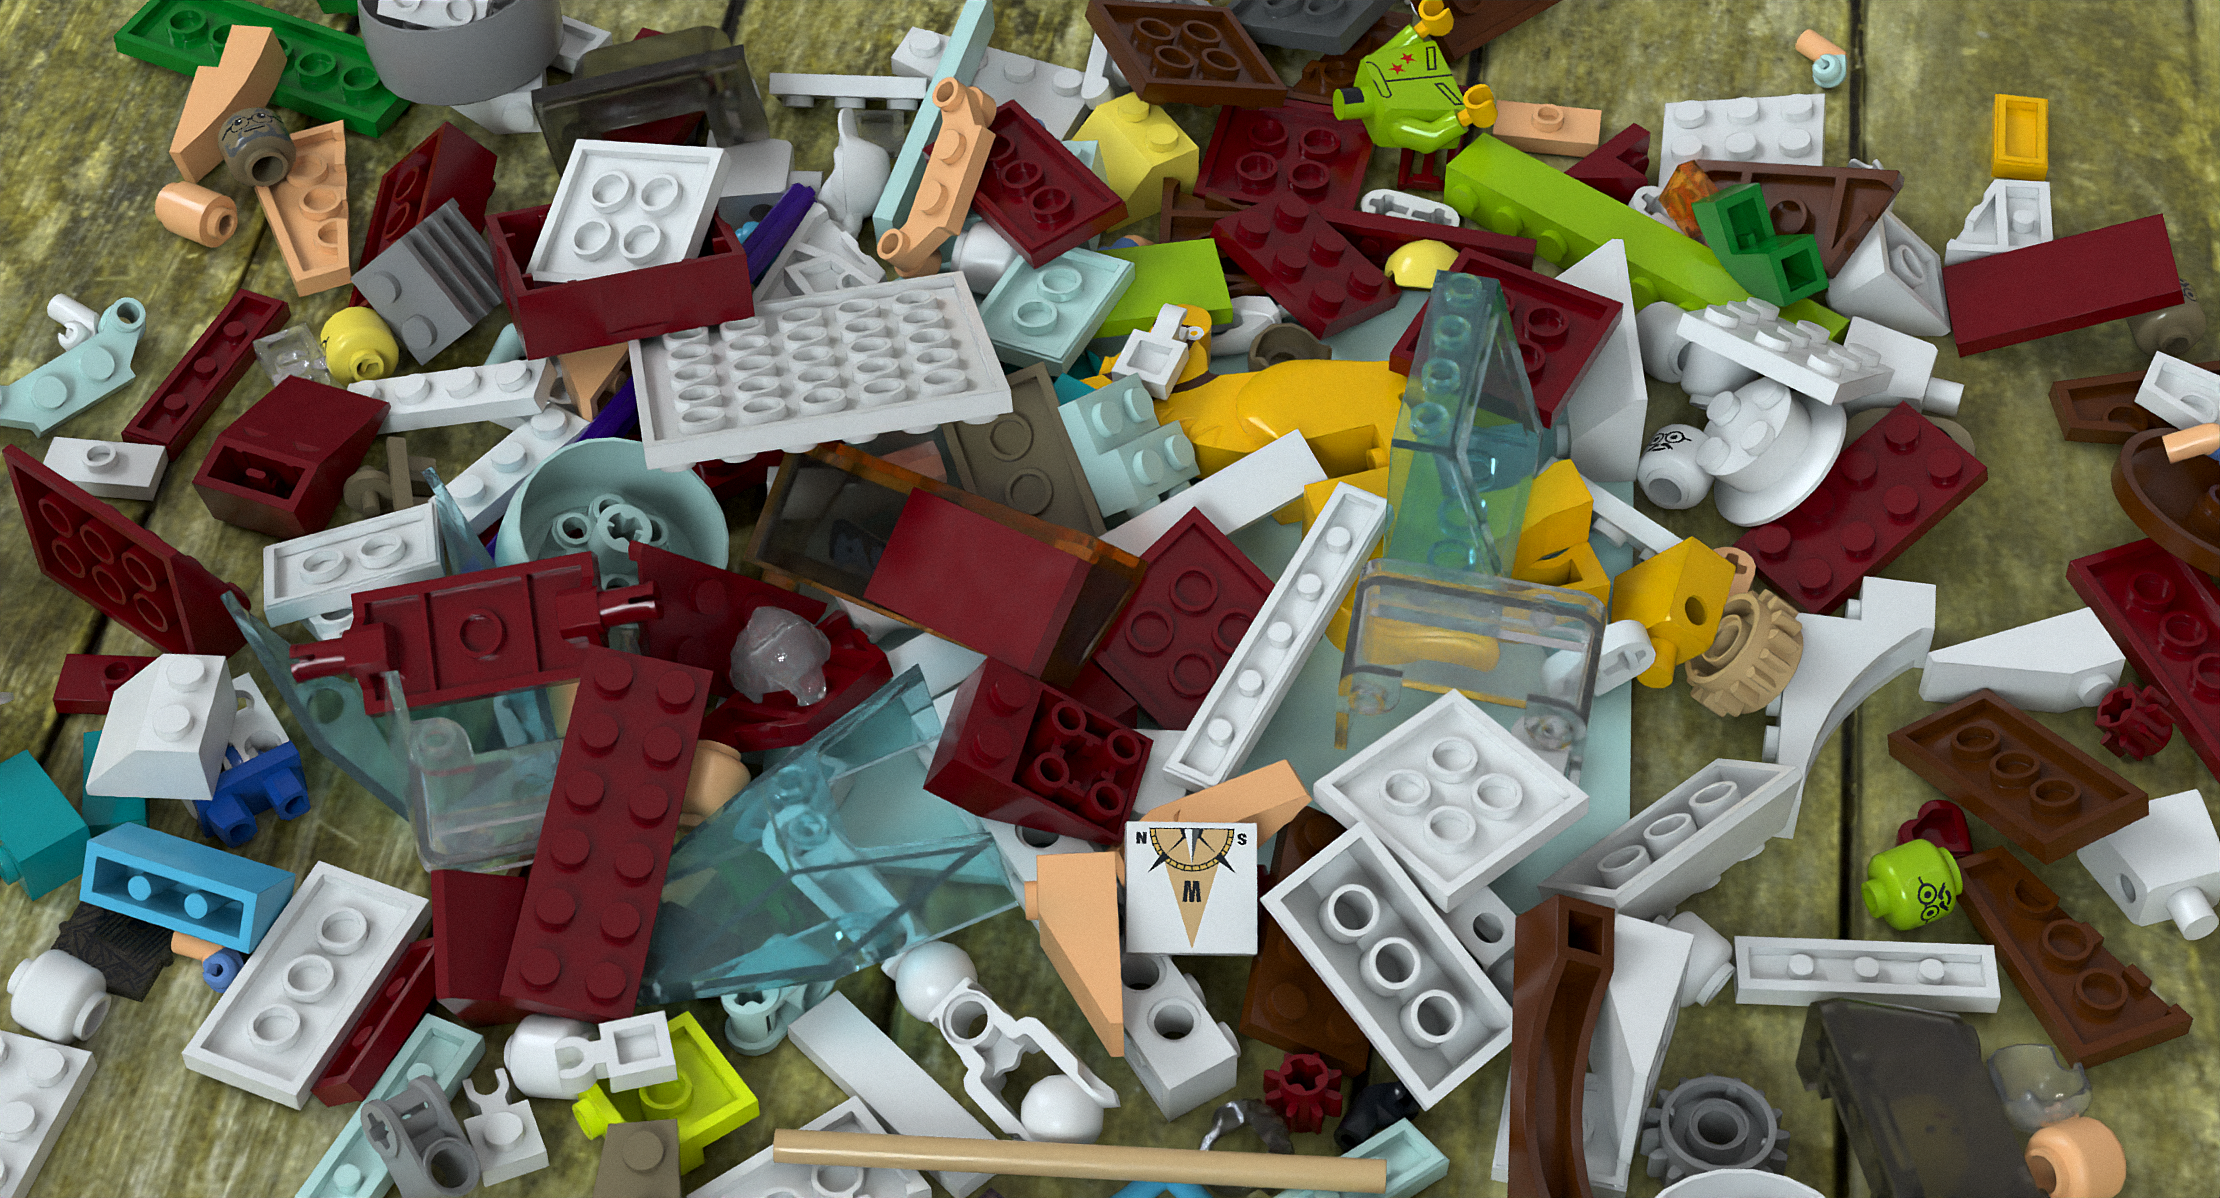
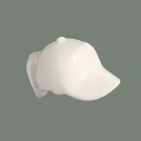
(857, 178)

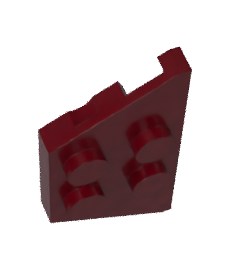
(705, 611)
(850, 675)

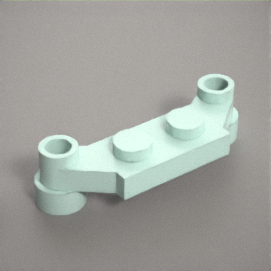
(78, 376)

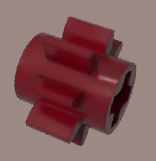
(2134, 721)
(1304, 1092)

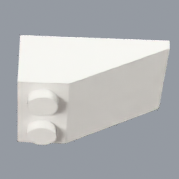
(1637, 1023)

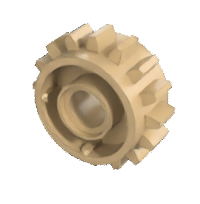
(1750, 656)

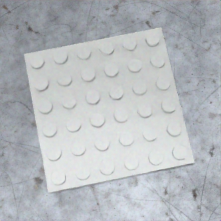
(818, 373)

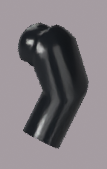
(1375, 1109)

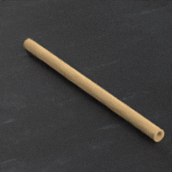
(1080, 1161)

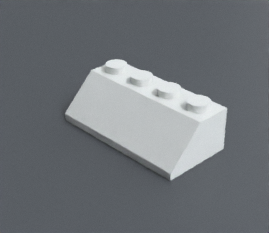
(1608, 410)
(1682, 840)
(1392, 964)

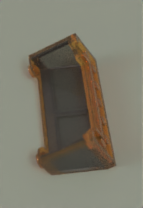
(837, 512)

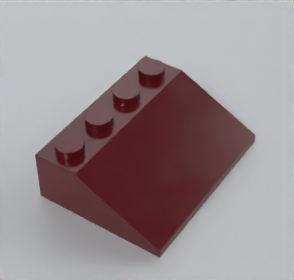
(122, 566)

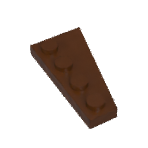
(2059, 966)

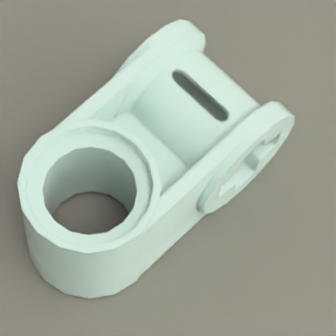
(761, 1017)

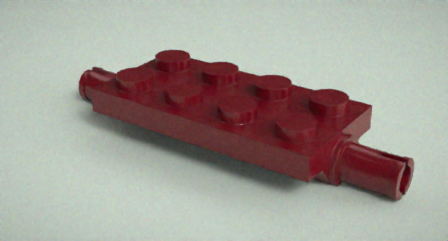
(478, 632)

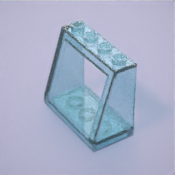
(1463, 436)

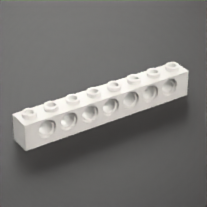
(1174, 1072)

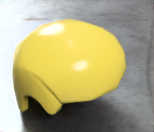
(1417, 262)

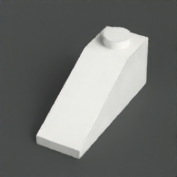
(2034, 667)

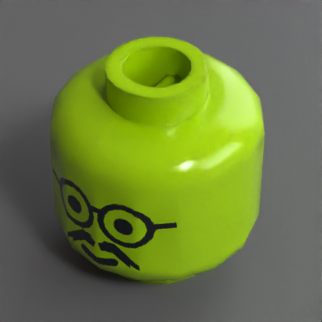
(1912, 884)

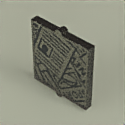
(118, 945)

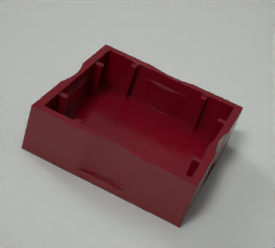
(617, 305)

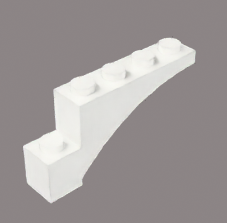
(1843, 665)

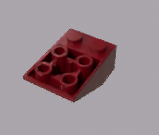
(289, 458)
(1037, 758)

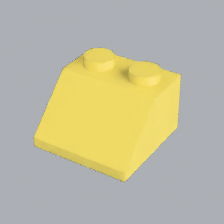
(1139, 150)

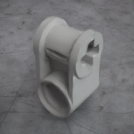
(421, 1140)

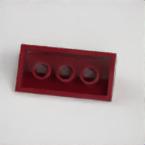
(435, 171)

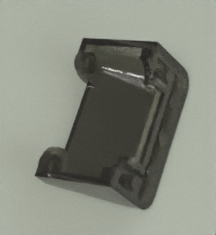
(1913, 1100)

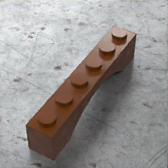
(1557, 993)

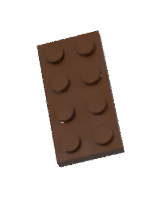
(2018, 776)
(1284, 995)

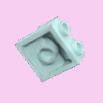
(1125, 450)

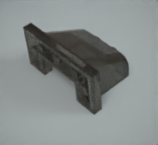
(654, 82)

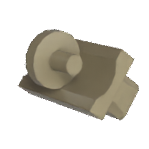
(392, 485)

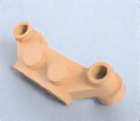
(947, 181)

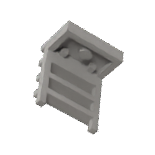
(432, 282)

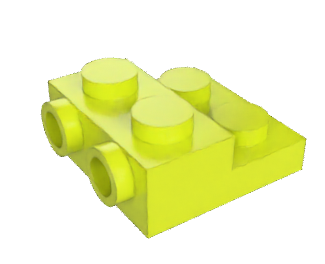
(705, 1099)

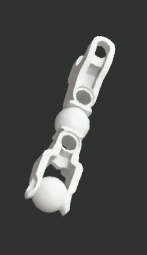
(942, 988)

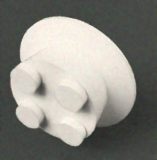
(1768, 449)

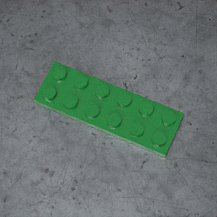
(325, 68)

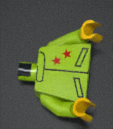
(1410, 93)

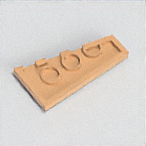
(312, 210)

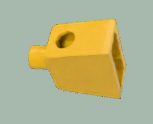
(1678, 602)

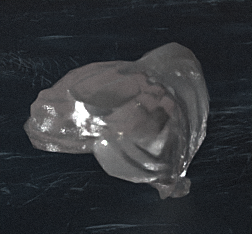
(780, 654)

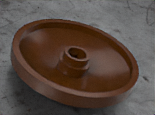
(2172, 501)

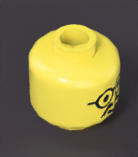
(357, 343)

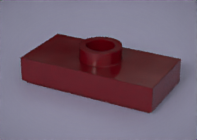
(91, 679)

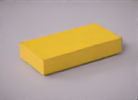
(2019, 137)

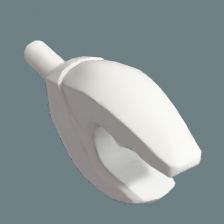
(1250, 318)

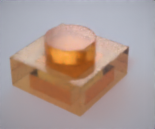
(1686, 186)

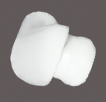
(79, 320)

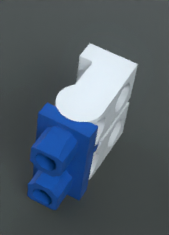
(256, 773)

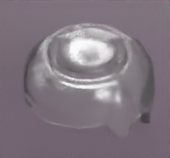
(2036, 1087)

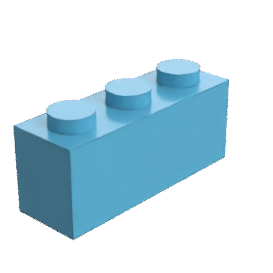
(184, 886)

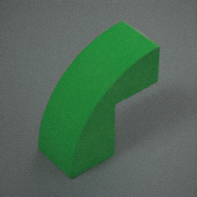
(1745, 243)

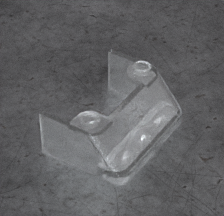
(1479, 635)
(465, 806)

